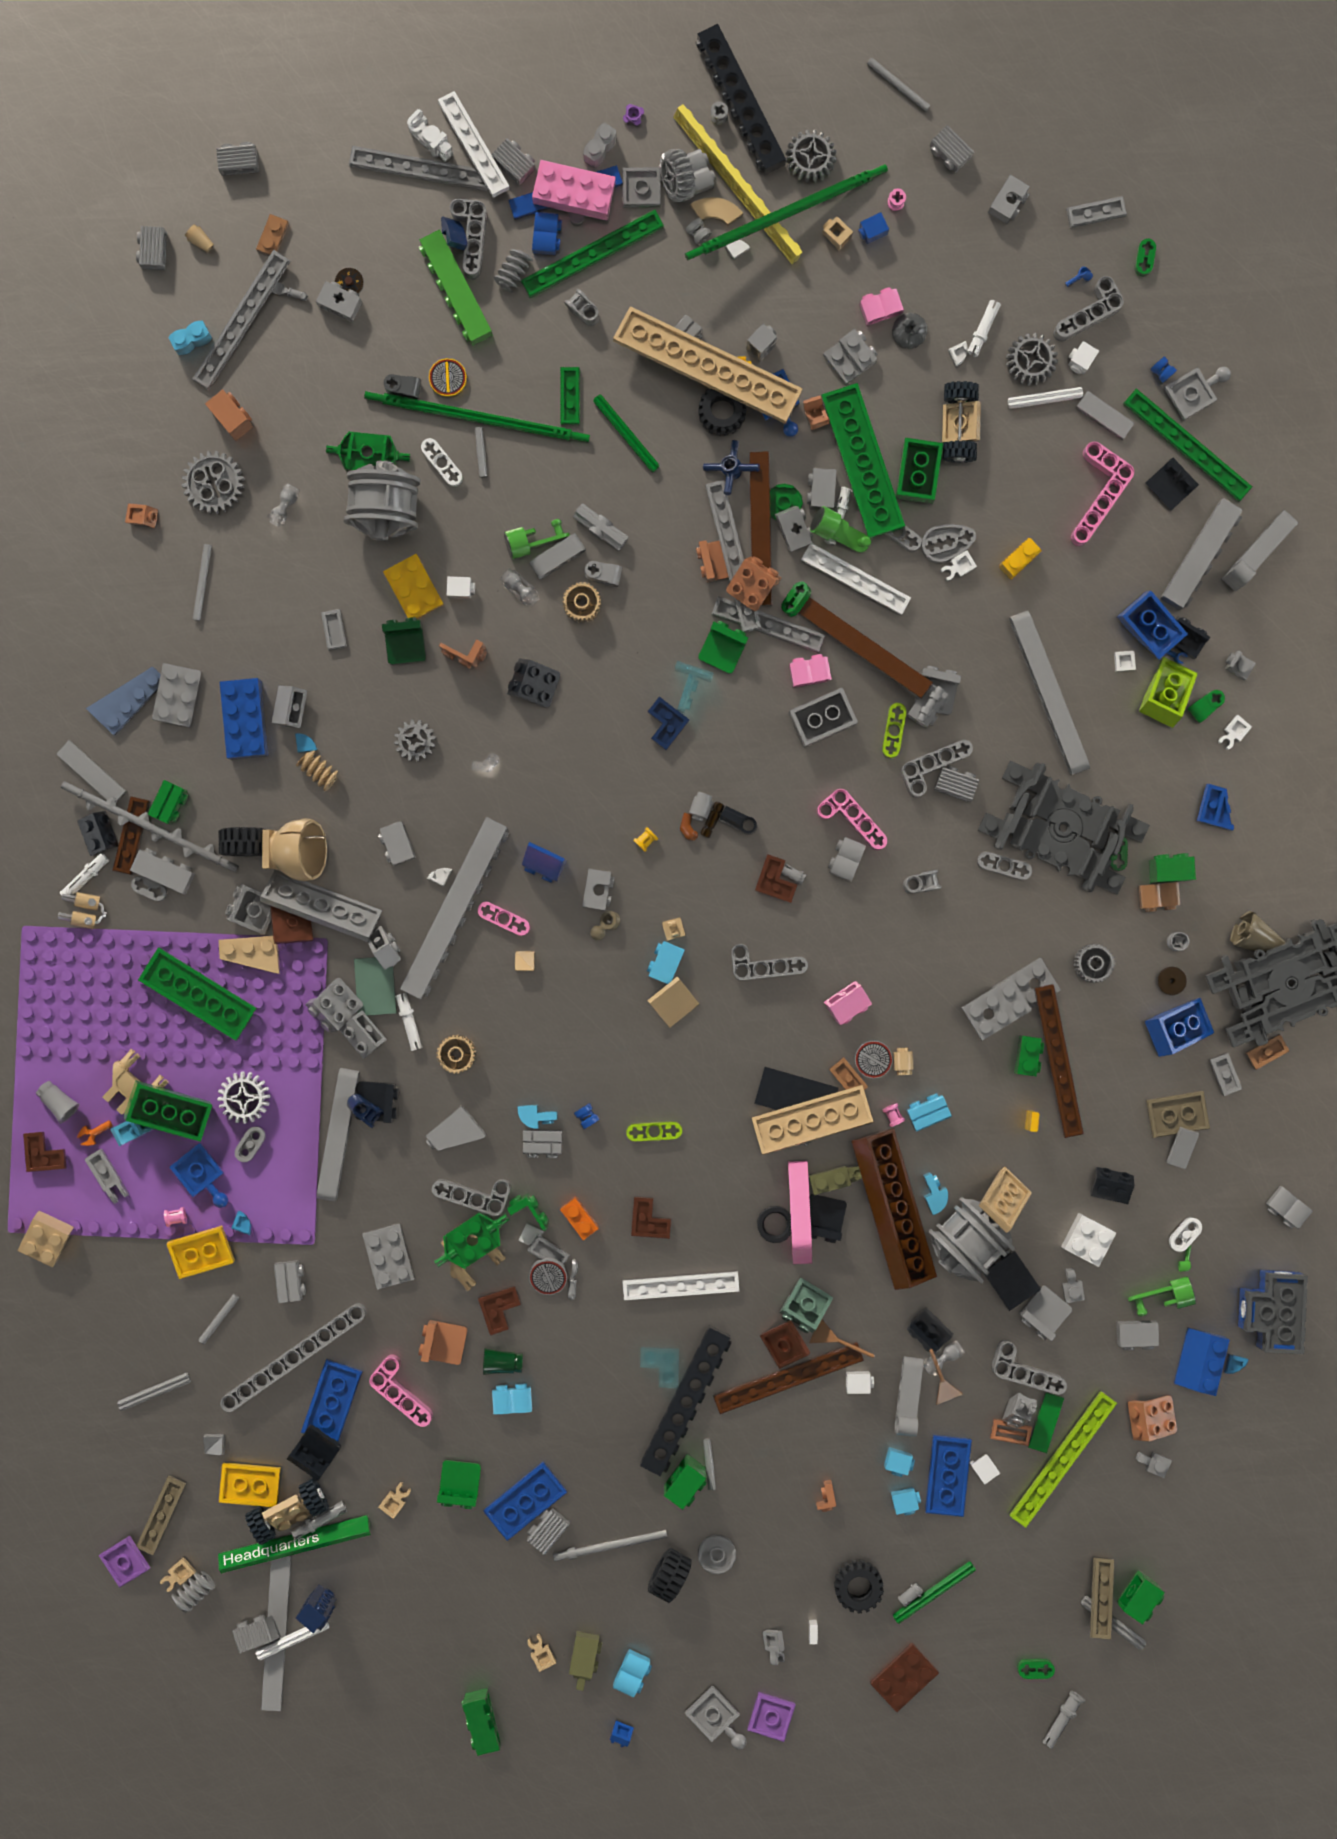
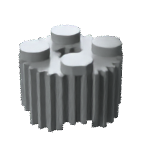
(1085, 957)

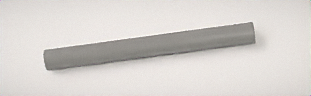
(898, 84)
(202, 582)

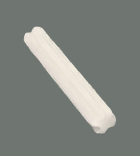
(1044, 398)
(286, 1642)

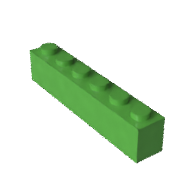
(456, 288)

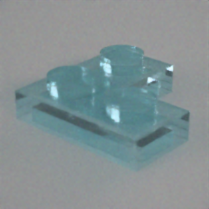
(666, 1360)

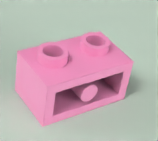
(848, 1003)

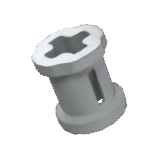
(721, 118)

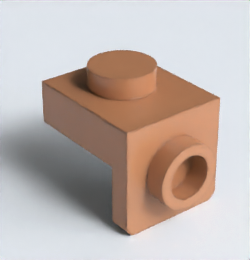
(815, 412)

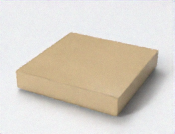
(673, 1002)

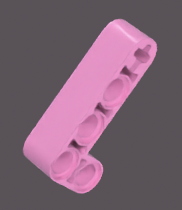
(856, 821)
(404, 1394)

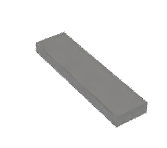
(90, 771)

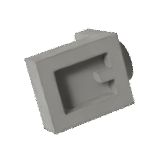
(1239, 665)

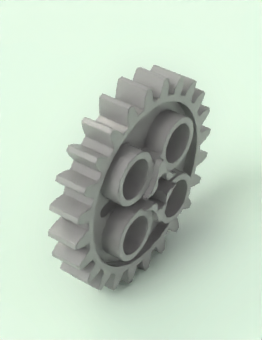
(197, 488)

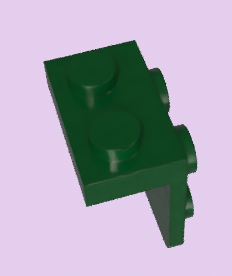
(404, 641)

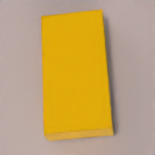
(1032, 1121)

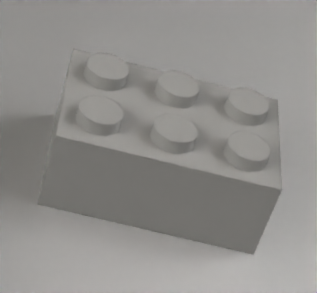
(823, 717)

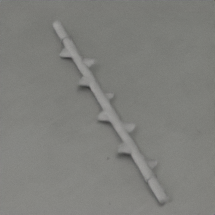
(143, 821)

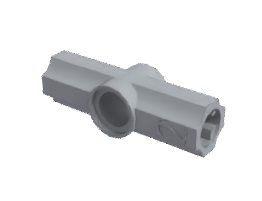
(600, 527)

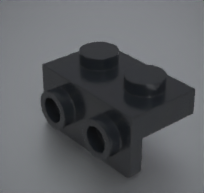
(1194, 641)
(97, 833)
(1113, 1185)
(929, 1331)

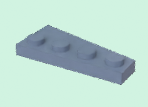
(123, 703)

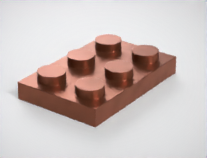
(904, 1677)

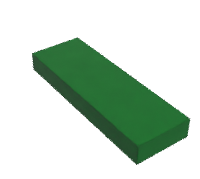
(570, 395)
(1046, 1422)

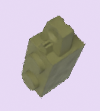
(834, 1179)
(583, 1658)

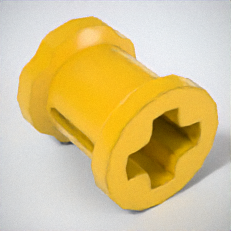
(645, 839)

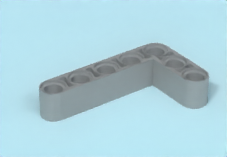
(1257, 553)

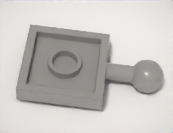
(1193, 392)
(713, 1715)

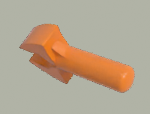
(94, 1132)

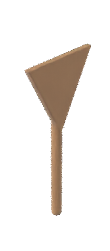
(824, 1334)
(946, 1390)

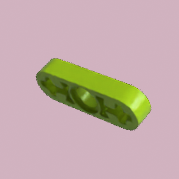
(901, 726)
(649, 1138)

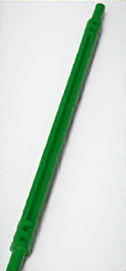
(786, 212)
(476, 416)

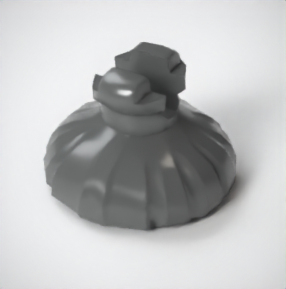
(909, 337)

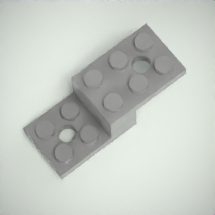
(1008, 999)

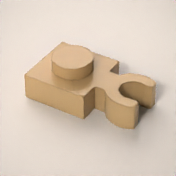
(393, 1501)
(179, 1573)
(542, 1656)

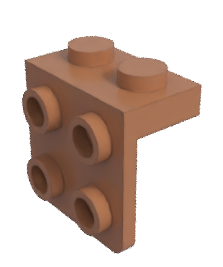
(712, 560)
(753, 583)
(476, 654)
(443, 1342)
(1152, 1418)

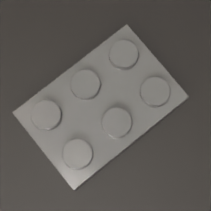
(176, 695)
(388, 1256)

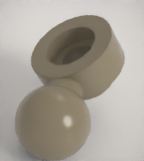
(598, 931)

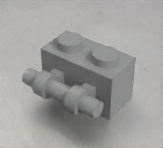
(925, 709)

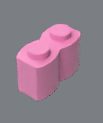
(881, 306)
(810, 671)

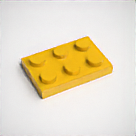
(413, 587)
(200, 1252)
(249, 1484)

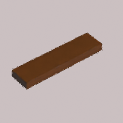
(130, 837)

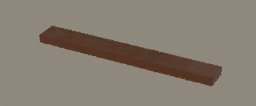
(761, 512)
(865, 648)
(1058, 1060)
(787, 1378)

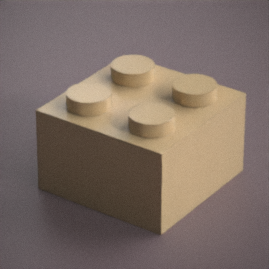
(45, 1238)

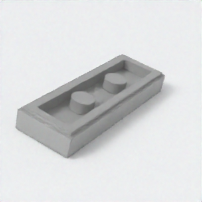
(1096, 212)
(1105, 415)

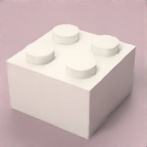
(1088, 1239)

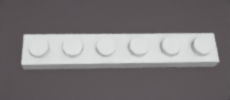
(473, 144)
(856, 579)
(681, 1285)

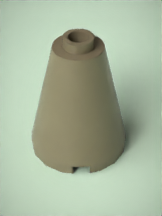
(1254, 934)

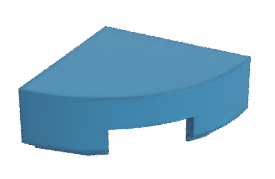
(304, 743)
(242, 1223)
(1235, 1364)

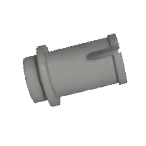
(793, 874)
(910, 1594)

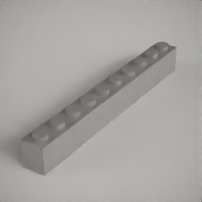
(454, 908)

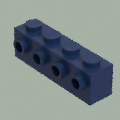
(317, 1609)

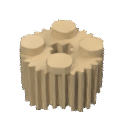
(586, 612)
(465, 1047)

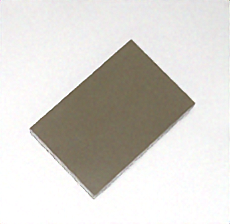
(1177, 1111)

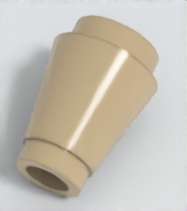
(199, 238)

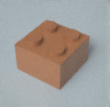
(232, 418)

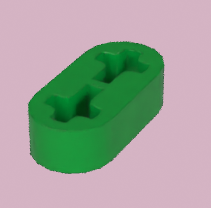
(1140, 257)
(796, 599)
(1123, 857)
(1036, 1663)

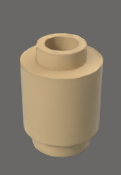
(903, 1061)

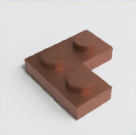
(770, 882)
(38, 1158)
(644, 1224)
(494, 1305)

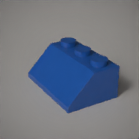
(1201, 1361)

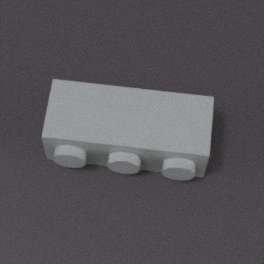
(163, 870)

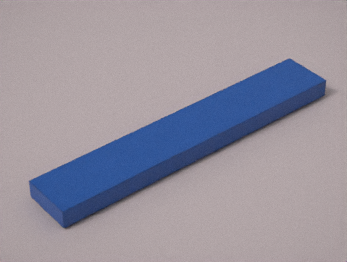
(524, 206)

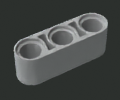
(557, 556)

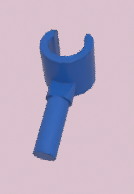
(1083, 273)
(1176, 656)

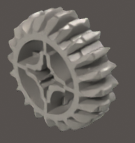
(818, 156)
(677, 175)
(1038, 361)

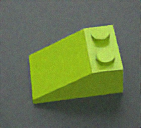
(1168, 692)

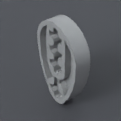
(940, 533)

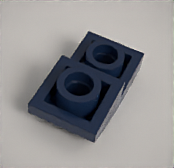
(454, 233)

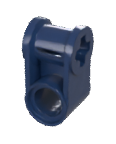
(367, 1111)

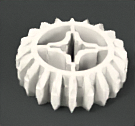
(243, 1106)

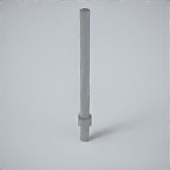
(573, 1553)

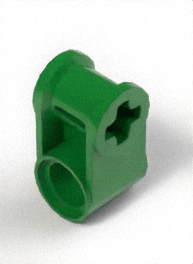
(1204, 706)

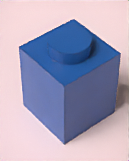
(873, 228)

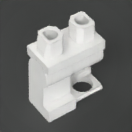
(429, 136)

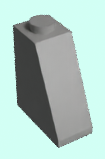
(455, 1130)

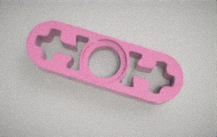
(519, 920)

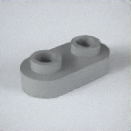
(250, 1144)

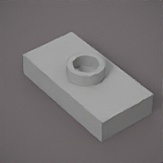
(1225, 1074)

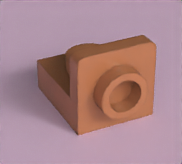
(141, 515)
(827, 1493)

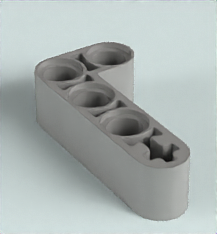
(477, 240)
(1087, 315)
(937, 762)
(770, 965)
(469, 1193)
(1030, 1372)
(908, 1397)

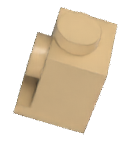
(839, 226)

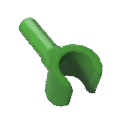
(1185, 1265)

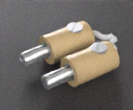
(84, 901)

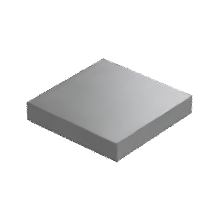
(642, 187)

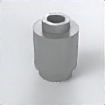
(701, 806)

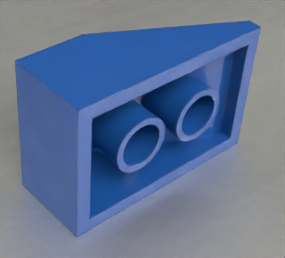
(1152, 624)
(543, 862)
(1179, 1027)

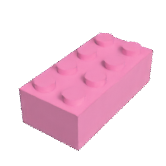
(574, 190)

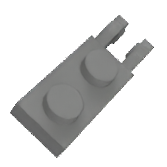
(106, 1174)

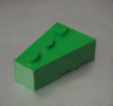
(481, 1722)

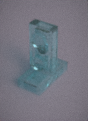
(691, 684)

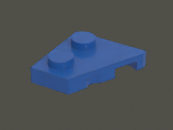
(1215, 808)

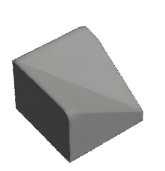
(214, 1444)

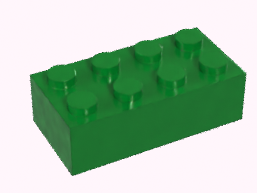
(167, 1111)

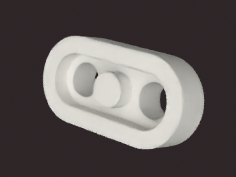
(1187, 1236)

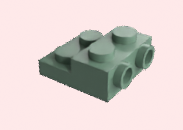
(806, 1306)

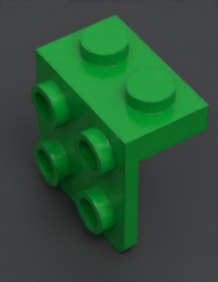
(723, 647)
(519, 1203)
(459, 1484)

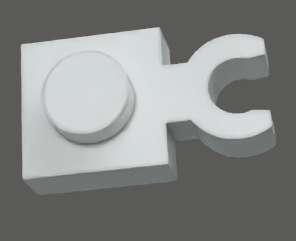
(961, 565)
(1236, 730)

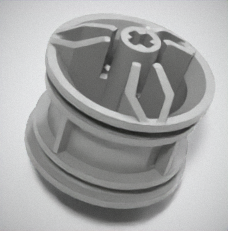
(382, 500)
(970, 1241)

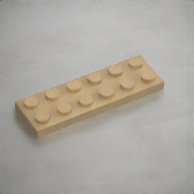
(812, 1120)

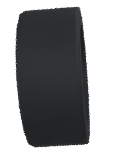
(760, 1224)

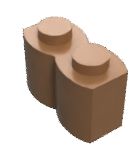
(1159, 895)

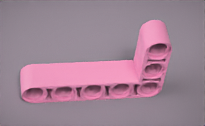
(1105, 495)
(800, 1212)

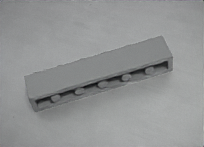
(1201, 554)

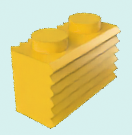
(1020, 558)

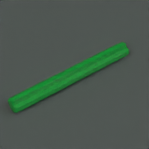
(626, 433)
(934, 1592)

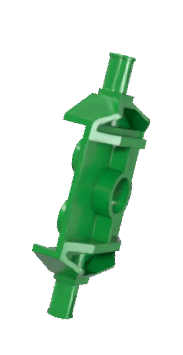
(353, 444)
(460, 1251)

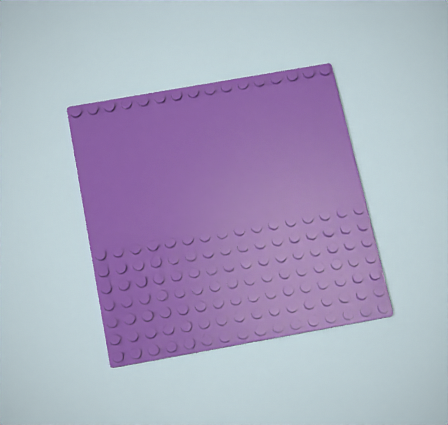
(88, 1010)

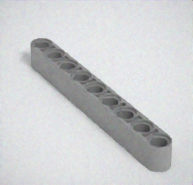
(1049, 692)
(284, 1360)

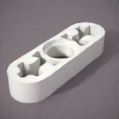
(429, 455)

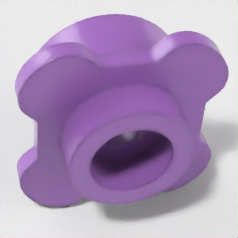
(638, 111)

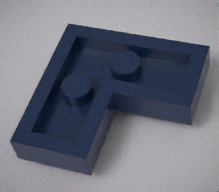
(671, 720)

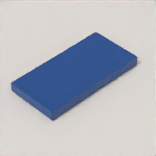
(332, 1398)
(948, 1475)
(525, 1501)

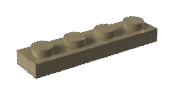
(161, 1515)
(1102, 1598)

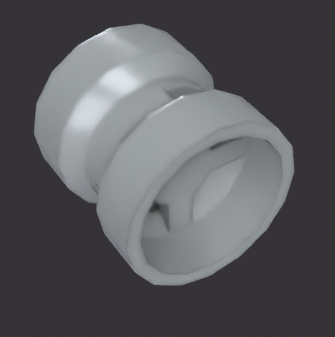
(698, 231)
(1181, 941)

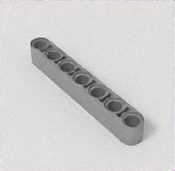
(337, 1136)

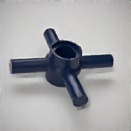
(726, 463)

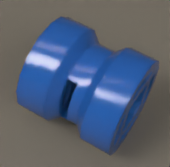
(1164, 374)
(584, 1112)

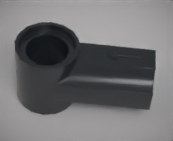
(736, 820)

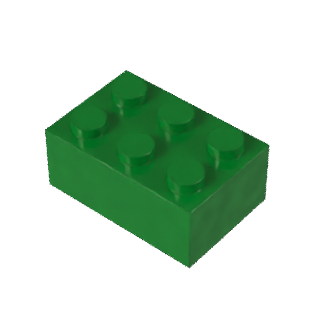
(919, 470)
(685, 1482)

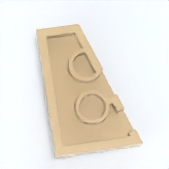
(251, 952)

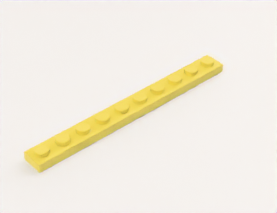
(735, 181)

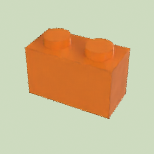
(579, 1218)

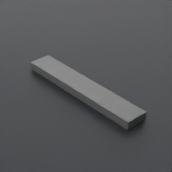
(773, 626)

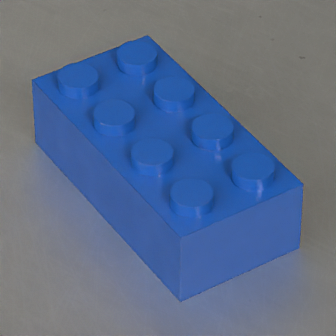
(244, 718)

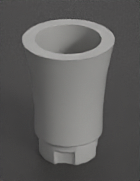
(57, 1101)

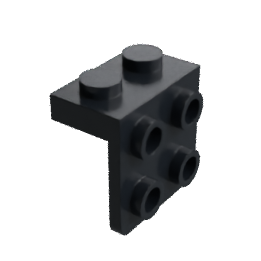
(533, 682)
(381, 1095)
(826, 1217)
(314, 1452)

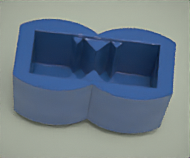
(545, 233)

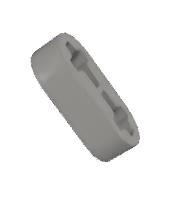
(147, 892)

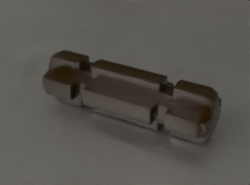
(712, 819)

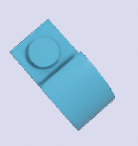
(530, 1116)
(128, 1131)
(937, 1197)

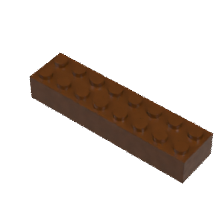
(894, 1209)

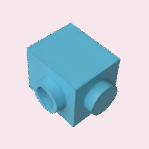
(899, 1462)
(905, 1501)

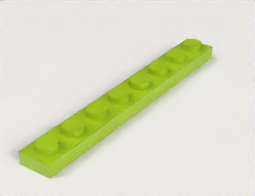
(1063, 1459)

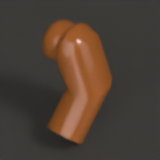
(686, 829)

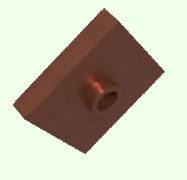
(289, 927)
(785, 1344)

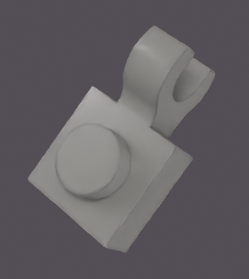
(1072, 1289)
(1155, 1464)
(774, 1643)

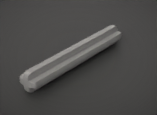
(154, 1391)
(1119, 1627)

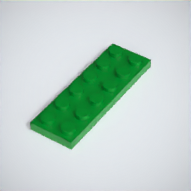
(197, 994)

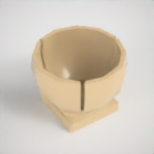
(294, 851)

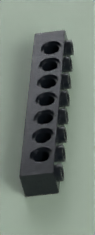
(714, 37)
(661, 1464)

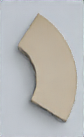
(716, 208)

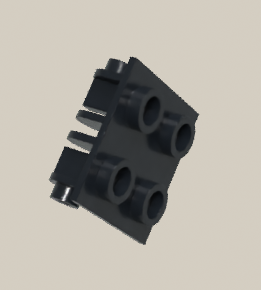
(1172, 483)

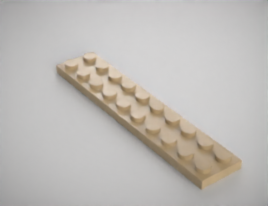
(707, 365)

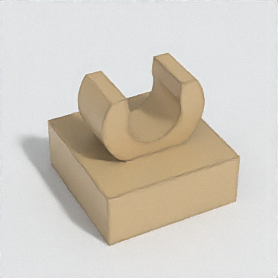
(673, 929)

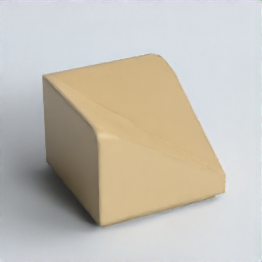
(525, 961)

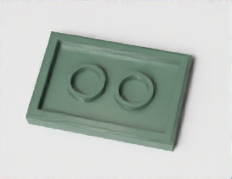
(375, 987)

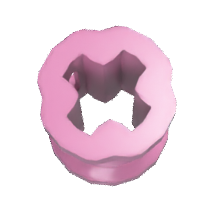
(892, 204)
(893, 1115)
(175, 1216)

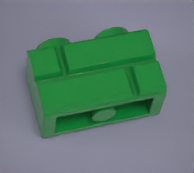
(168, 802)

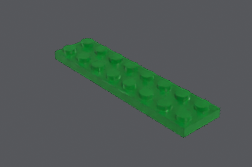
(863, 461)

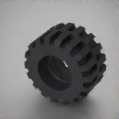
(716, 425)
(240, 841)
(669, 1575)
(864, 1601)

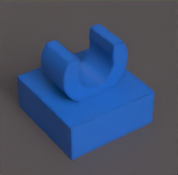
(621, 1734)

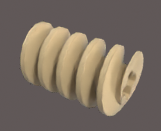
(318, 770)

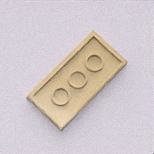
(1005, 1199)

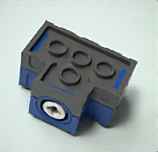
(1276, 1311)

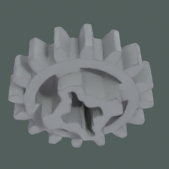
(417, 731)

